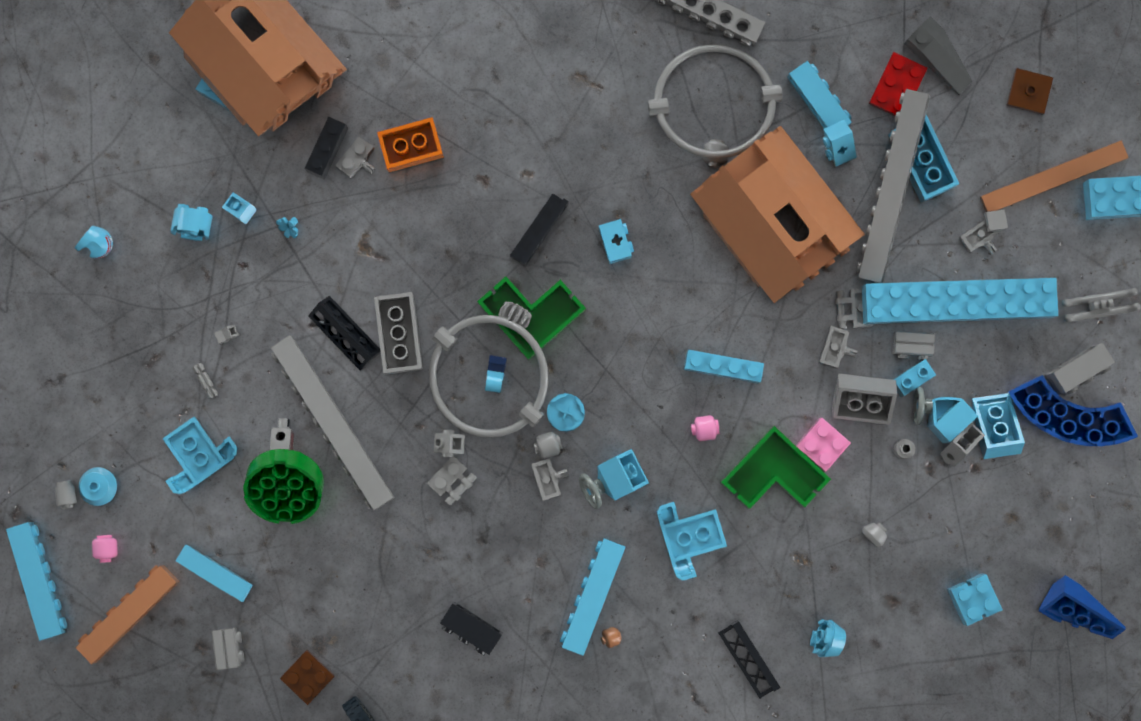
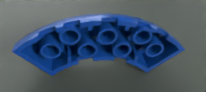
(1071, 421)

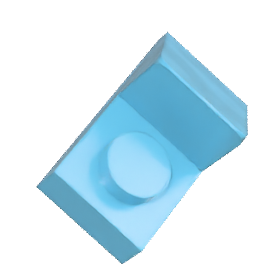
(239, 208)

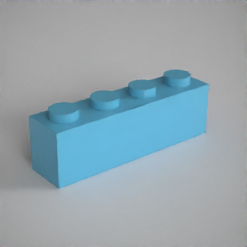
(817, 95)
(723, 366)

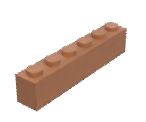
(127, 614)

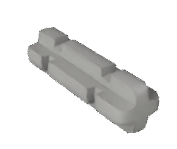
(205, 380)

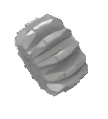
(515, 313)

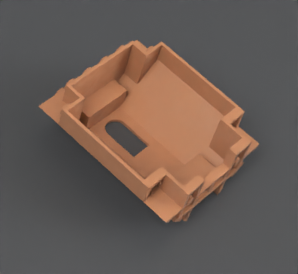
(261, 77)
(742, 205)

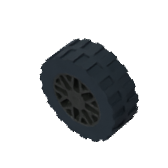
(356, 710)

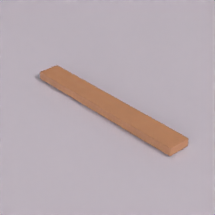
(1054, 177)

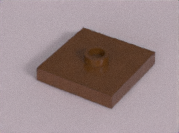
(1029, 91)

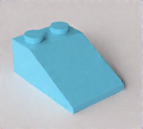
(999, 425)

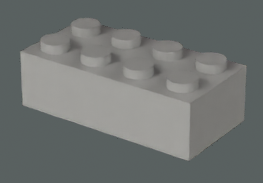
(398, 333)

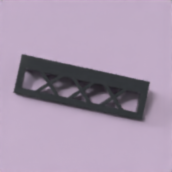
(539, 229)
(346, 330)
(752, 651)

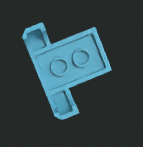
(196, 455)
(689, 537)

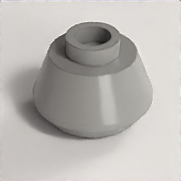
(875, 534)

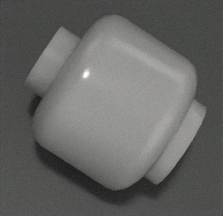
(715, 145)
(548, 445)

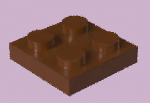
(307, 677)

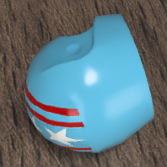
(97, 240)

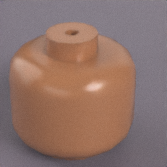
(611, 637)

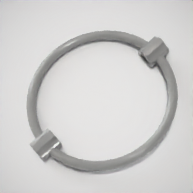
(659, 106)
(445, 340)

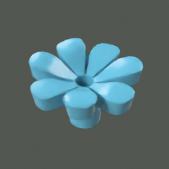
(288, 226)

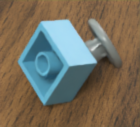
(946, 415)
(615, 478)

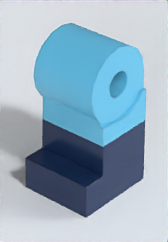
(495, 373)

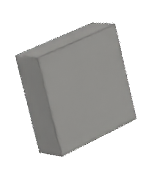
(996, 220)

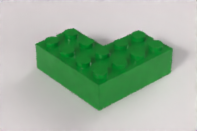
(549, 313)
(772, 461)

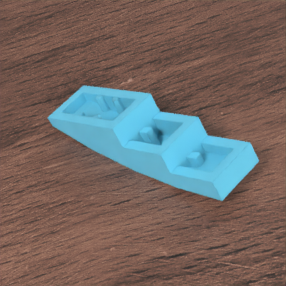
(214, 573)

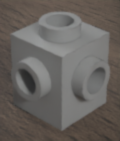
(449, 443)

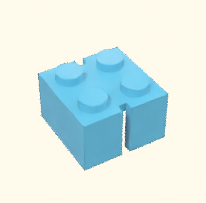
(974, 600)

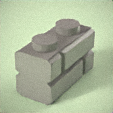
(913, 344)
(226, 648)

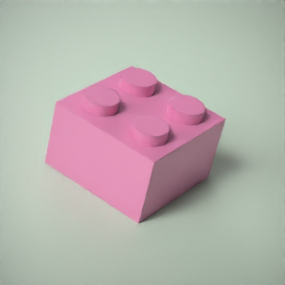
(823, 444)

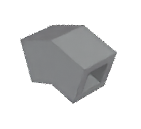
(226, 334)

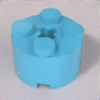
(191, 222)

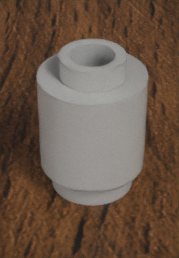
(898, 449)
(65, 494)

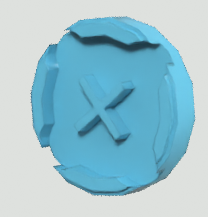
(565, 412)

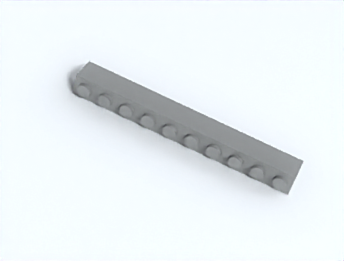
(894, 185)
(332, 422)

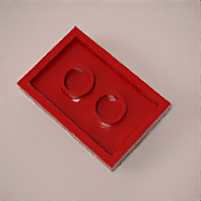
(897, 77)

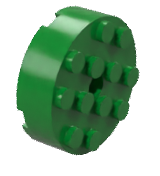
(283, 486)

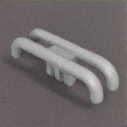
(1100, 305)

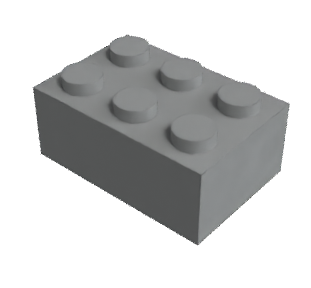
(1080, 369)
(864, 399)

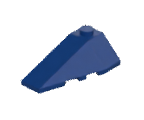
(1075, 605)

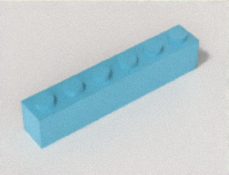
(36, 580)
(593, 596)

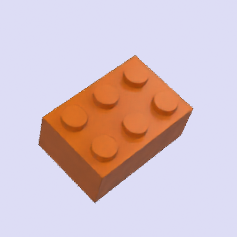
(410, 144)

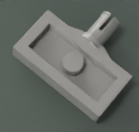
(356, 158)
(979, 237)
(836, 347)
(548, 478)

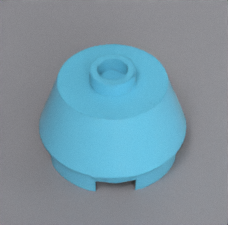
(97, 486)
(828, 639)

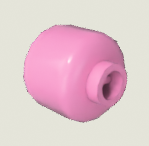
(705, 428)
(104, 548)

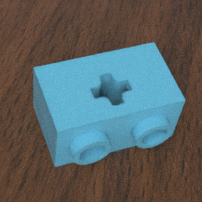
(839, 143)
(614, 252)
(914, 377)

